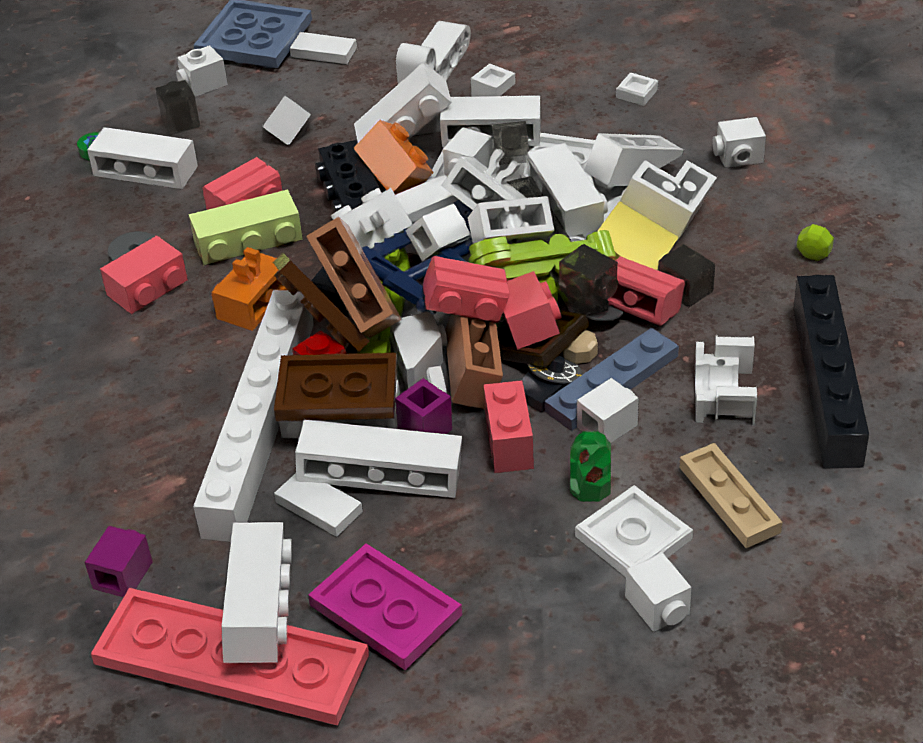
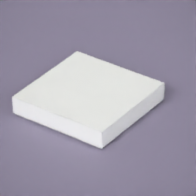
(632, 530)

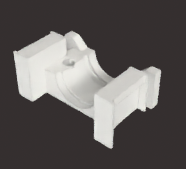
(718, 379)

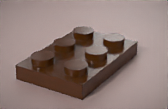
(318, 304)
(336, 387)

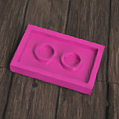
(385, 606)

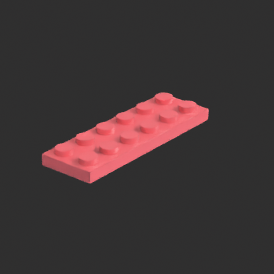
(183, 647)

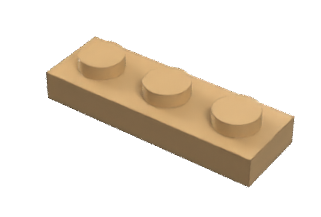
(730, 495)

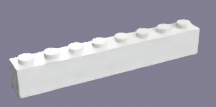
(250, 424)

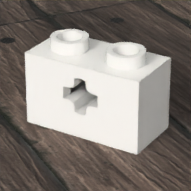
(516, 219)

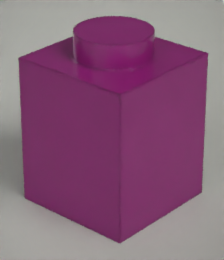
(424, 409)
(118, 561)

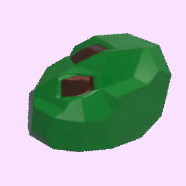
(590, 467)

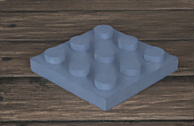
(254, 32)

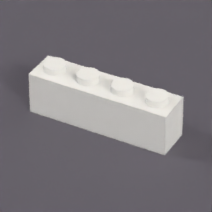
(378, 458)
(256, 593)

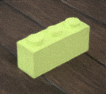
(250, 223)

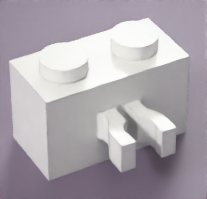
(477, 184)
(376, 218)

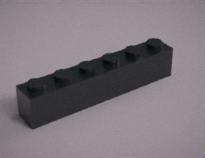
(830, 373)

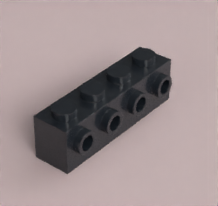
(344, 175)

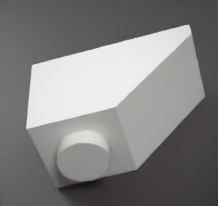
(417, 345)

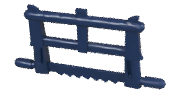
(405, 282)

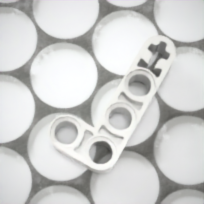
(439, 50)

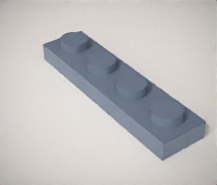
(626, 366)

